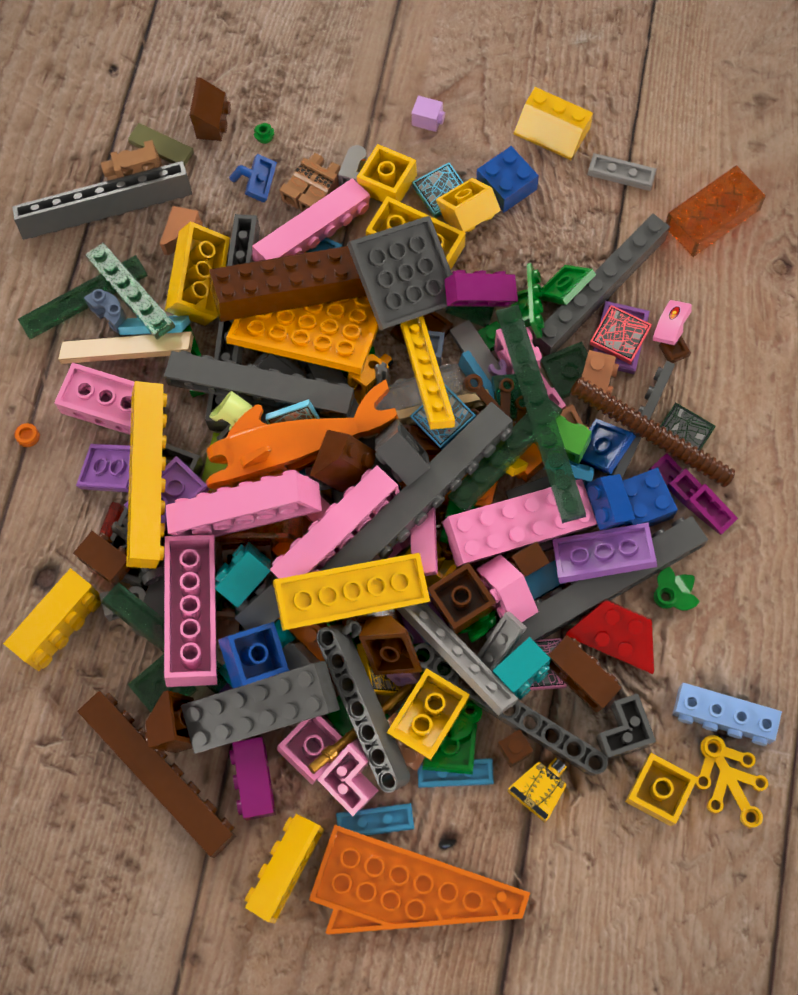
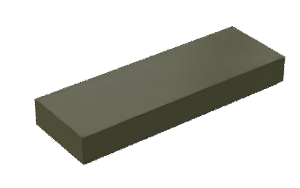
(167, 148)

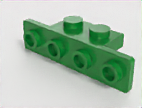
(530, 302)

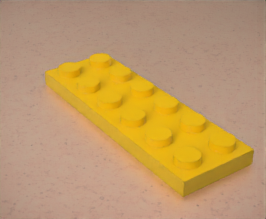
(350, 591)

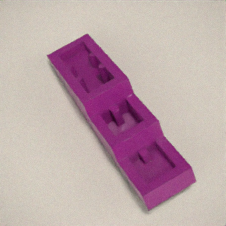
(694, 496)

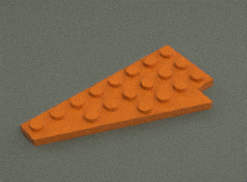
(393, 888)

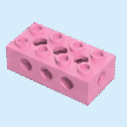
(87, 395)

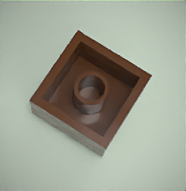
(461, 598)

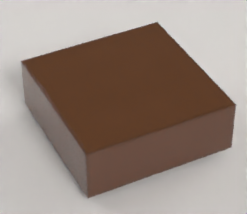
(675, 352)

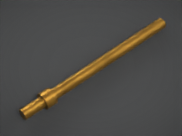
(331, 752)

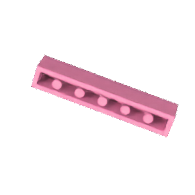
(314, 223)

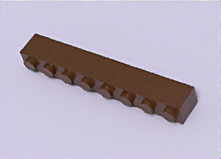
(157, 774)

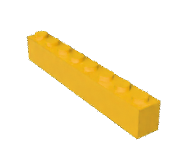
(145, 476)

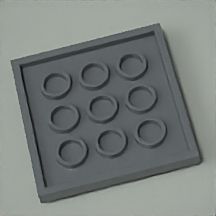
(402, 271)

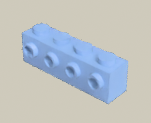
(727, 714)

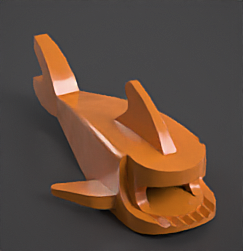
(270, 449)

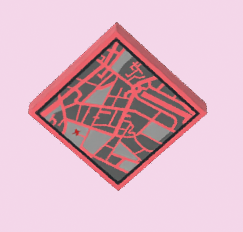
(620, 334)

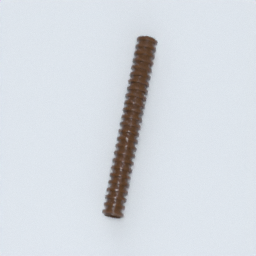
(653, 432)

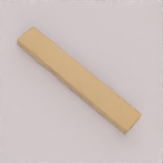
(124, 347)

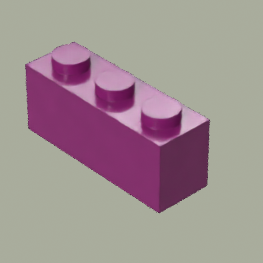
(481, 289)
(252, 779)

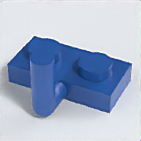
(259, 177)

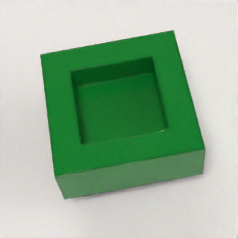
(488, 334)

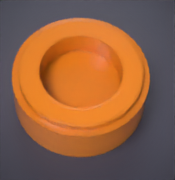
(27, 435)

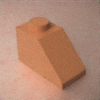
(177, 220)

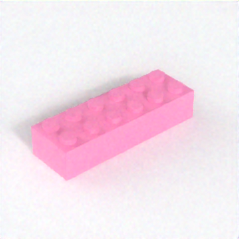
(245, 506)
(338, 525)
(511, 525)
(190, 611)

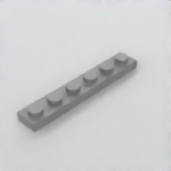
(459, 657)

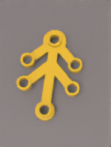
(728, 777)

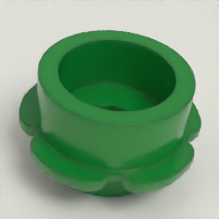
(266, 137)

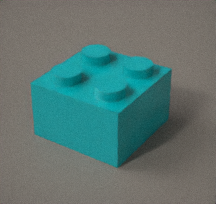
(242, 574)
(523, 668)

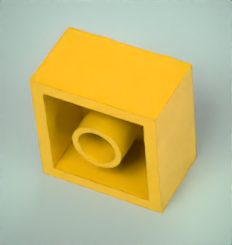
(387, 174)
(468, 205)
(661, 789)

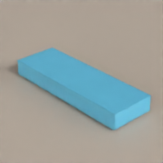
(134, 326)

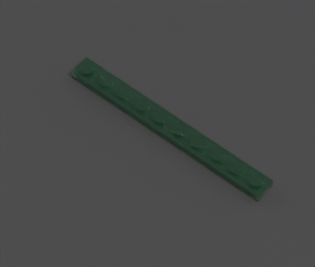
(540, 415)

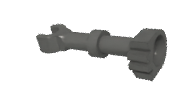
(150, 575)

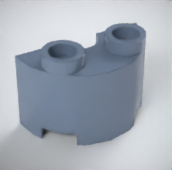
(106, 305)

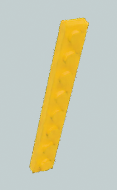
(427, 374)

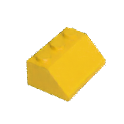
(553, 123)

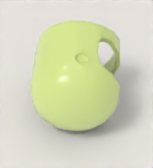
(230, 409)

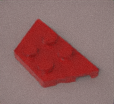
(618, 634)

